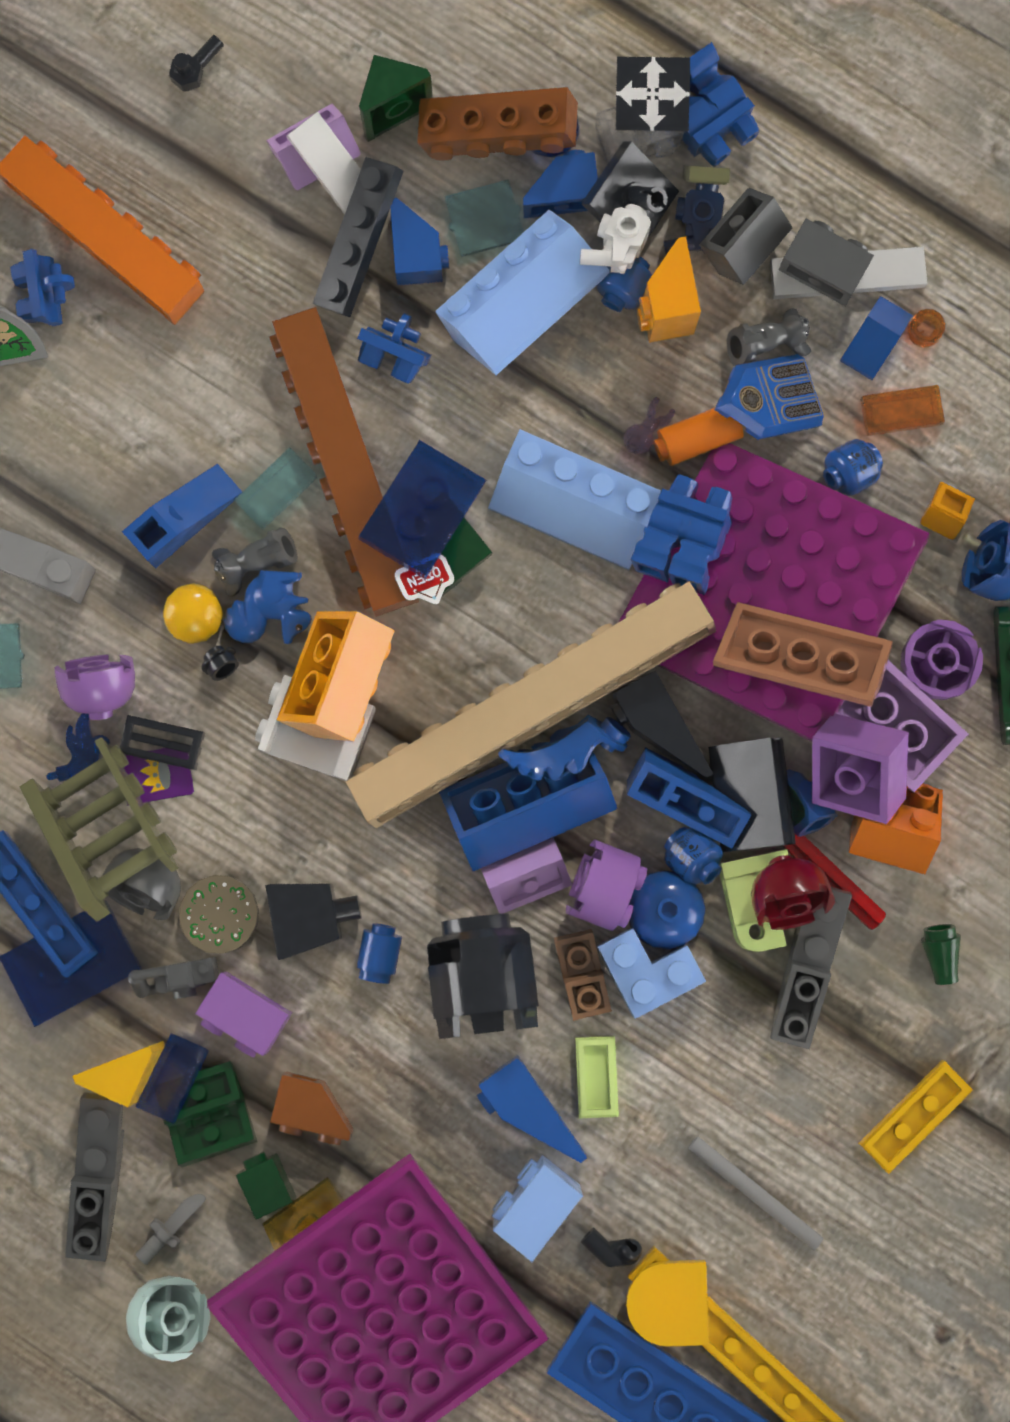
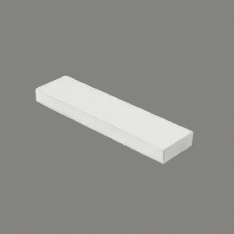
(887, 271)

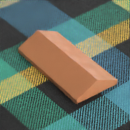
(804, 654)

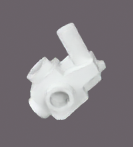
(623, 239)

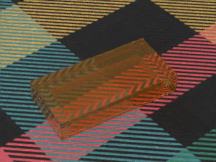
(902, 410)

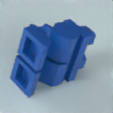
(716, 109)
(686, 523)

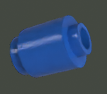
(379, 953)

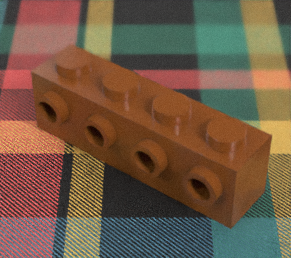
(498, 123)

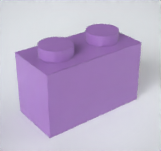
(242, 1014)

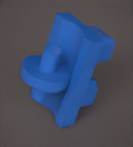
(45, 288)
(377, 343)

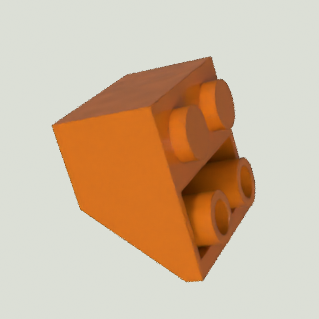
(908, 837)

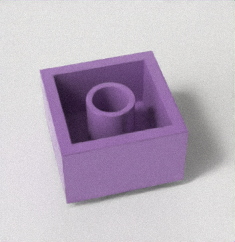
(859, 768)

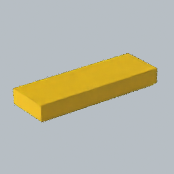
(915, 1116)

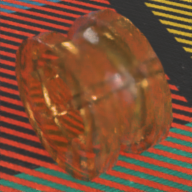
(935, 318)

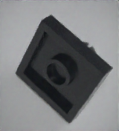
(631, 180)

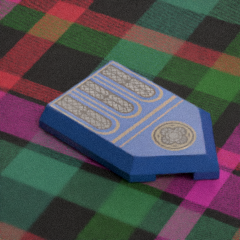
(772, 397)

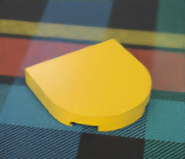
(670, 1303)

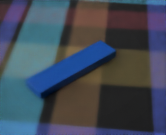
(41, 910)

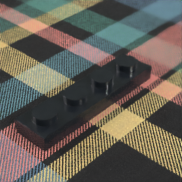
(358, 236)

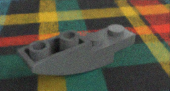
(808, 974)
(95, 1178)

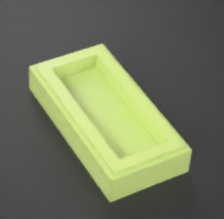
(596, 1077)

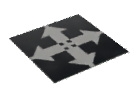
(652, 93)

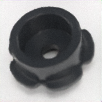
(219, 662)

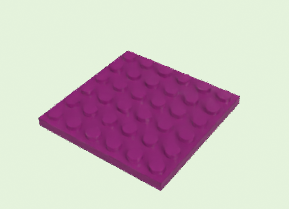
(795, 554)
(379, 1309)

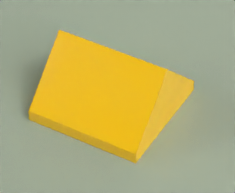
(123, 1077)

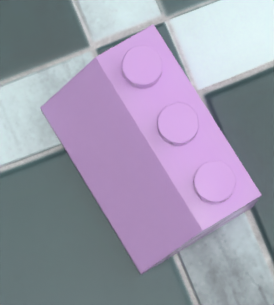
(907, 708)

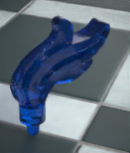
(82, 748)

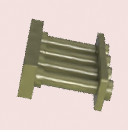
(61, 830)

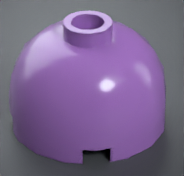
(942, 659)
(96, 685)

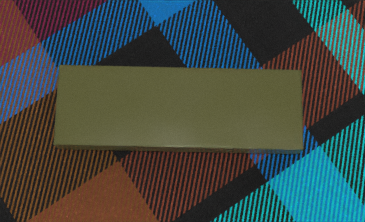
(705, 174)

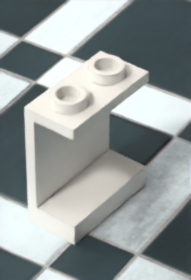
(323, 755)

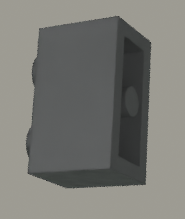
(746, 236)
(826, 261)

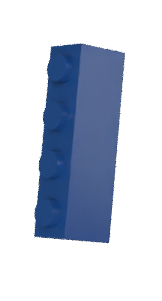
(510, 812)

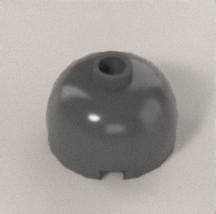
(151, 888)

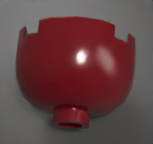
(790, 893)

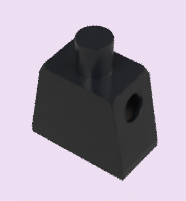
(307, 916)

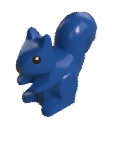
(268, 598)

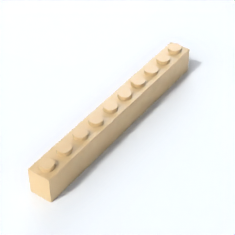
(531, 704)

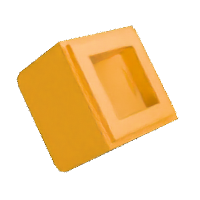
(947, 511)

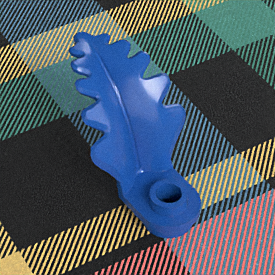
(568, 748)

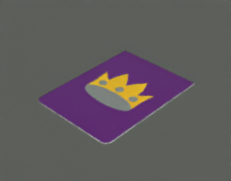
(161, 779)

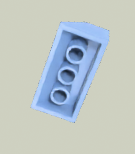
(520, 293)
(573, 499)

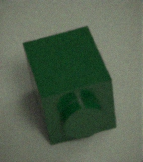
(265, 1184)

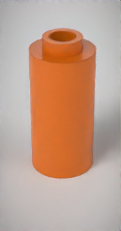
(696, 436)

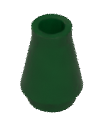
(942, 950)

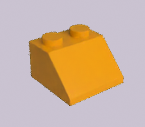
(670, 297)

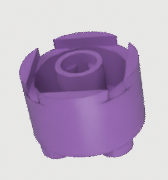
(606, 886)

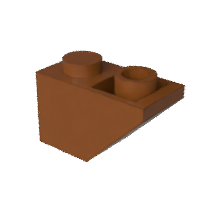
(311, 1107)

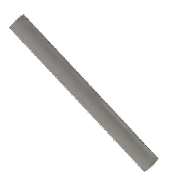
(755, 1193)

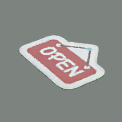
(429, 590)

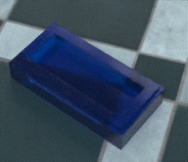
(172, 1078)

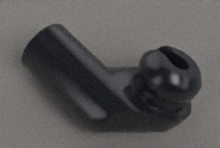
(612, 1253)

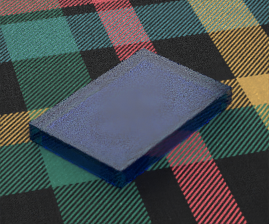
(422, 509)
(48, 992)

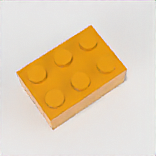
(336, 675)

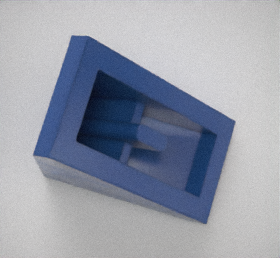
(876, 338)

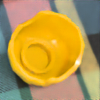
(192, 613)

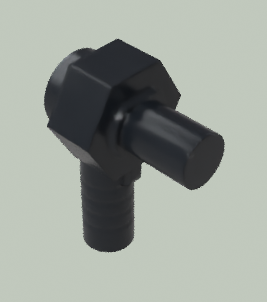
(187, 71)

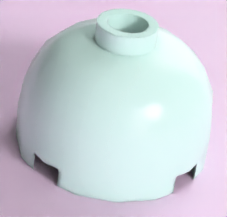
(167, 1318)

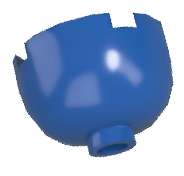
(989, 569)
(667, 910)

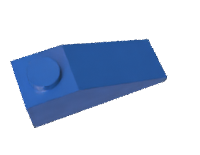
(686, 798)
(524, 1105)

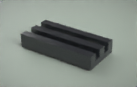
(194, 750)

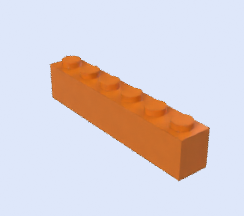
(100, 229)

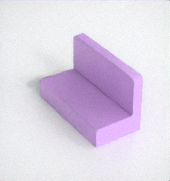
(293, 164)
(526, 876)

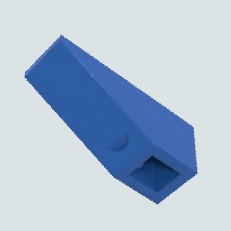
(181, 515)

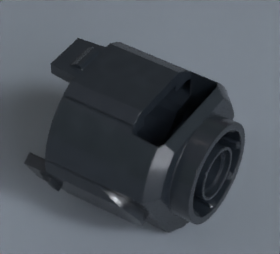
(481, 972)

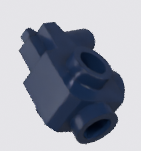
(700, 214)

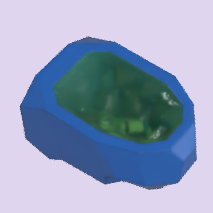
(806, 816)

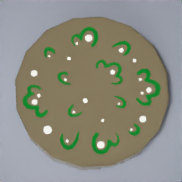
(218, 914)

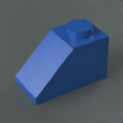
(562, 185)
(416, 247)

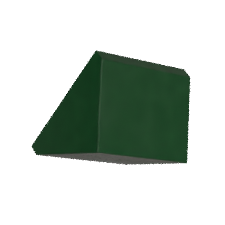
(392, 95)

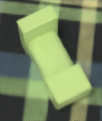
(737, 883)

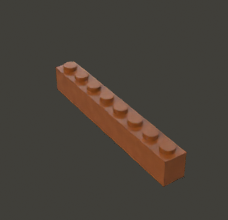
(339, 449)

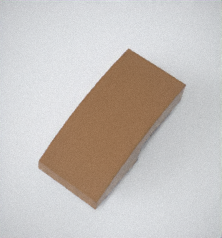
(582, 974)

